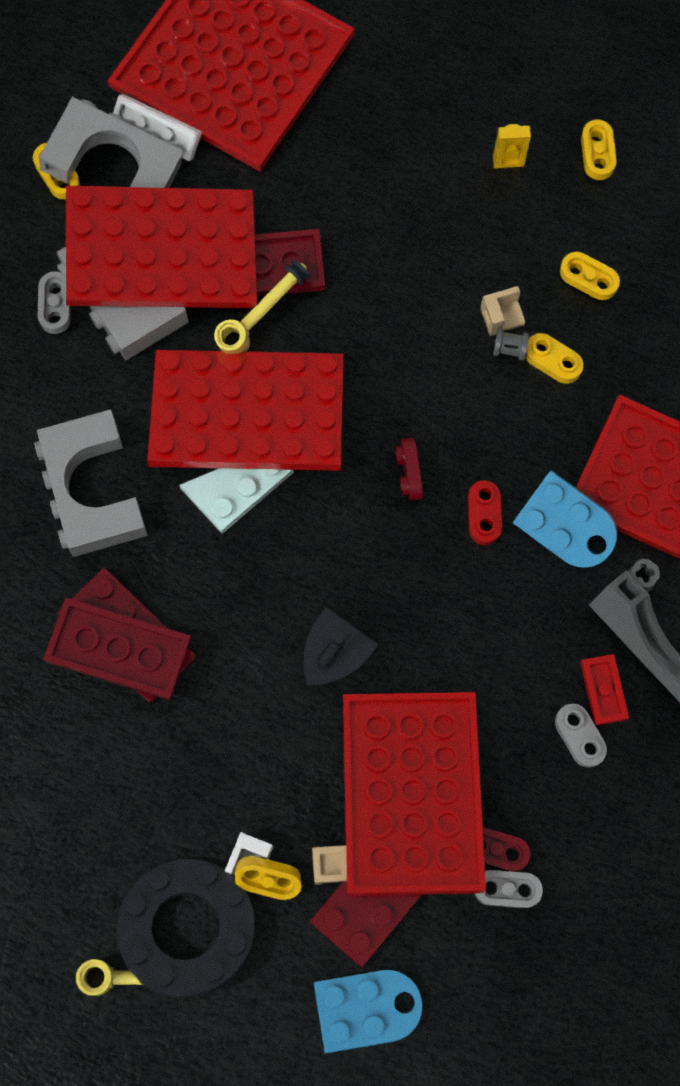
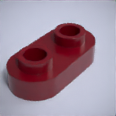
(411, 482)
(496, 847)

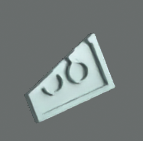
(231, 493)

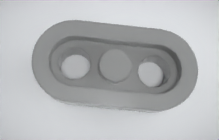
(53, 304)
(577, 736)
(507, 889)

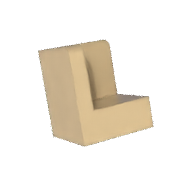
(502, 310)
(329, 864)

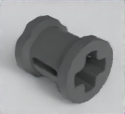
(511, 344)
(648, 570)

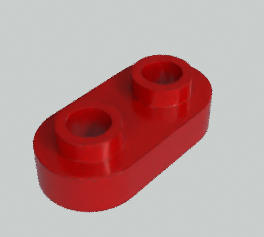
(484, 511)

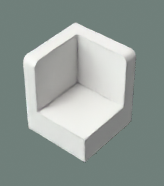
(246, 847)

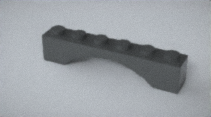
(629, 613)

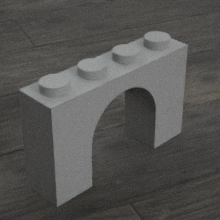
(86, 126)
(132, 327)
(63, 449)

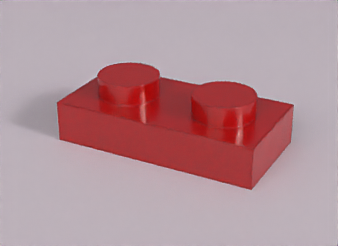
(604, 690)

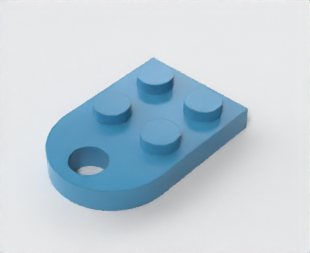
(566, 520)
(362, 1009)

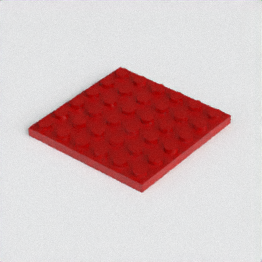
(233, 68)

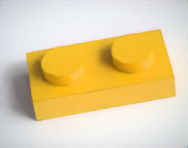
(511, 146)

